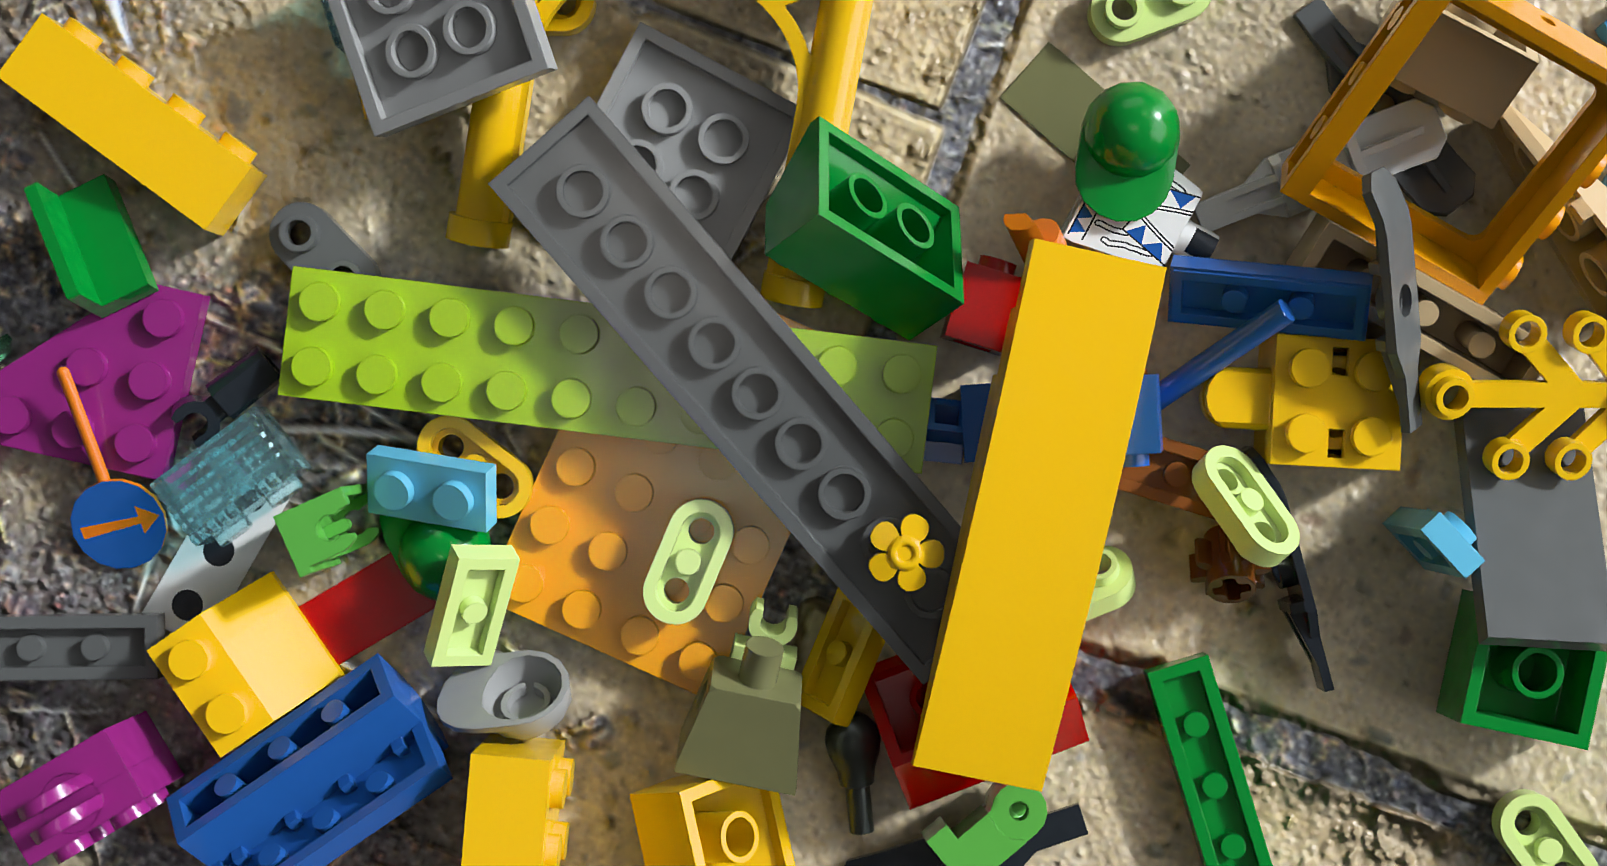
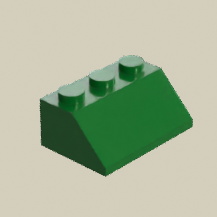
(866, 232)

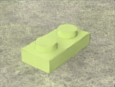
(471, 605)

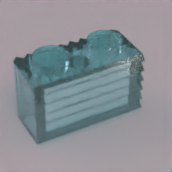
(232, 477)

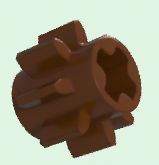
(1224, 571)

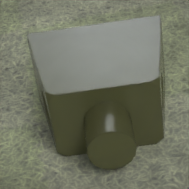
(745, 721)

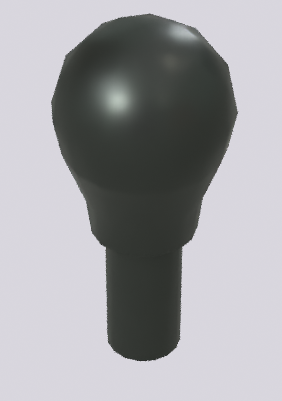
(854, 756)

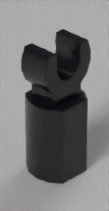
(229, 393)

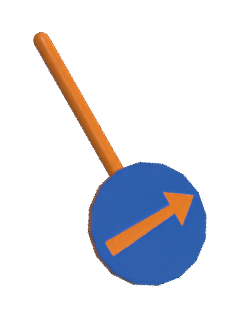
(114, 518)

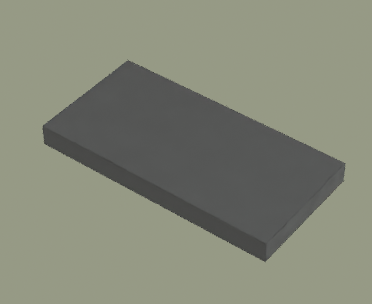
(1537, 538)

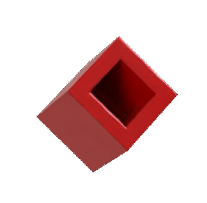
(988, 299)

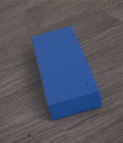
(1234, 291)

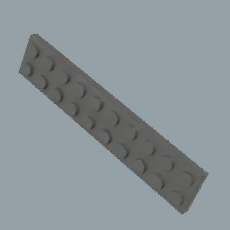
(731, 365)

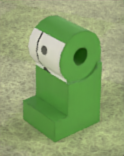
(992, 830)

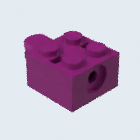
(89, 790)

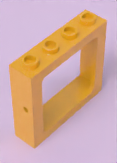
(1461, 261)

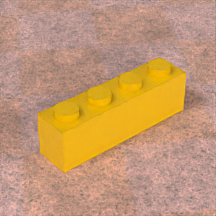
(132, 124)

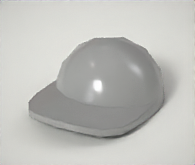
(515, 696)

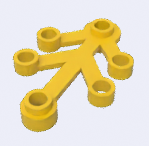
(1554, 397)

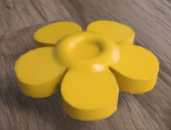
(904, 552)

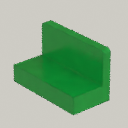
(92, 245)

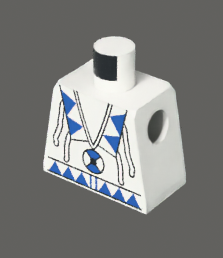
(1149, 238)

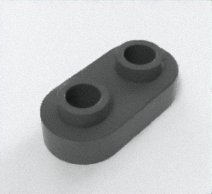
(328, 243)

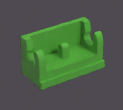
(319, 530)

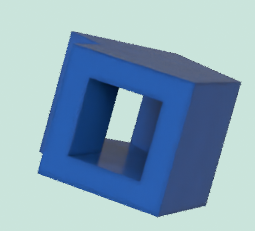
(944, 432)

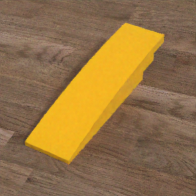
(1037, 513)

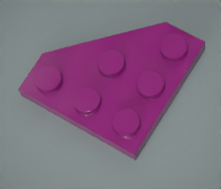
(127, 378)

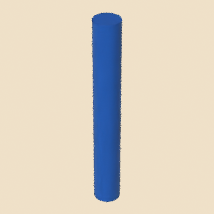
(1225, 352)

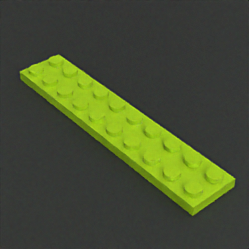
(542, 362)

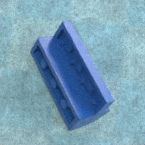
(316, 776)

